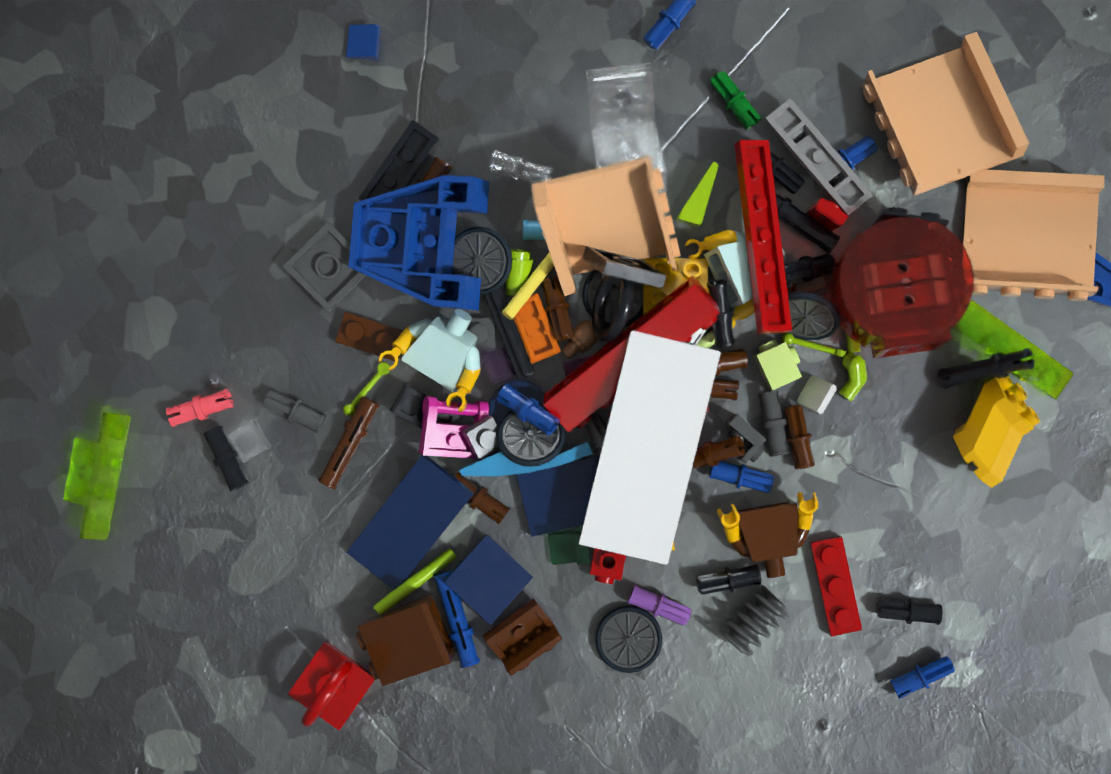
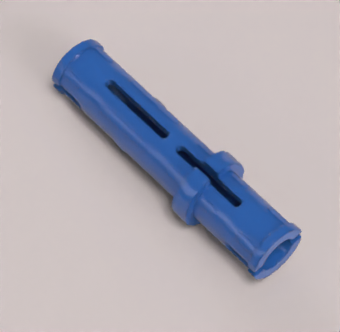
(468, 655)

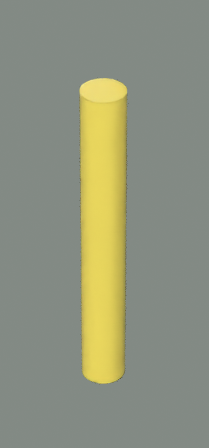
(528, 287)

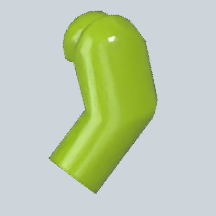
(857, 376)

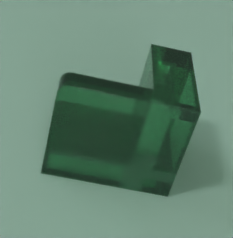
(566, 548)

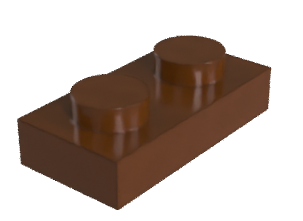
(367, 335)

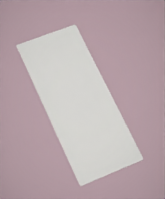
(649, 447)

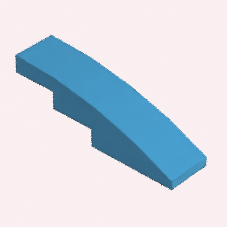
(499, 465)

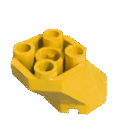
(995, 428)

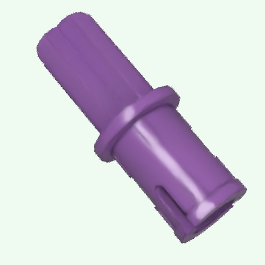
(659, 605)

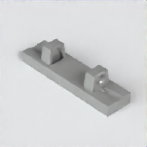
(818, 157)

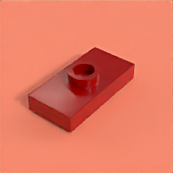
(827, 214)

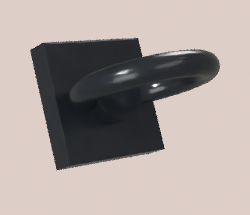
(622, 272)

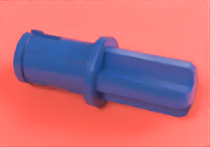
(668, 22)
(858, 152)
(742, 476)
(922, 676)

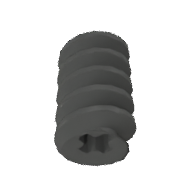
(755, 622)

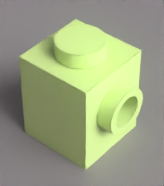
(777, 364)

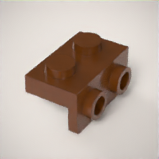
(523, 637)

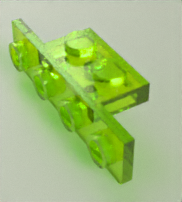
(998, 337)
(96, 474)

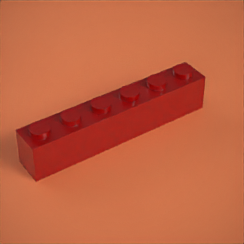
(597, 379)

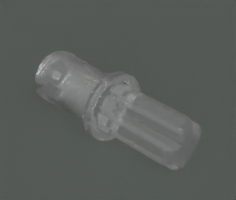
(519, 167)

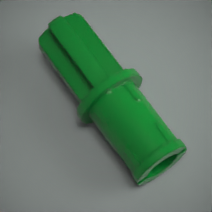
(735, 100)

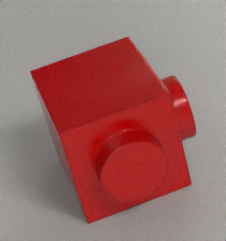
(607, 566)

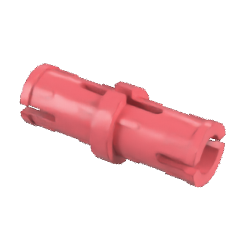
(200, 407)

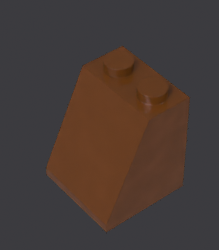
(406, 641)

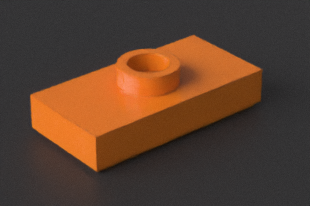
(536, 330)

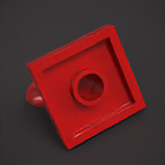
(331, 686)

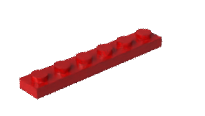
(763, 236)

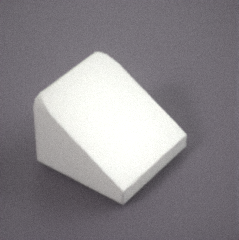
(816, 394)

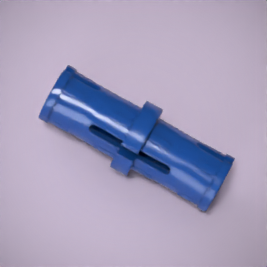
(528, 409)

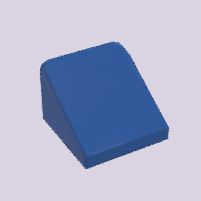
(364, 42)

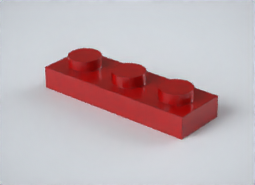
(835, 586)

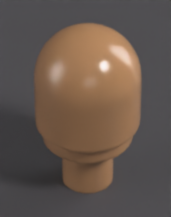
(582, 339)

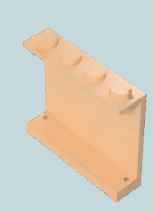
(946, 117)
(606, 210)
(1032, 232)

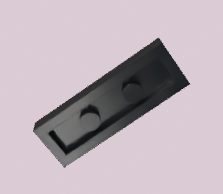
(402, 161)

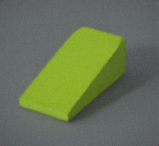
(695, 208)

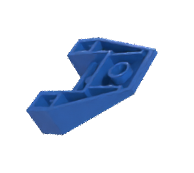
(410, 239)

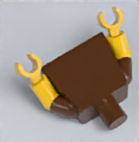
(770, 531)

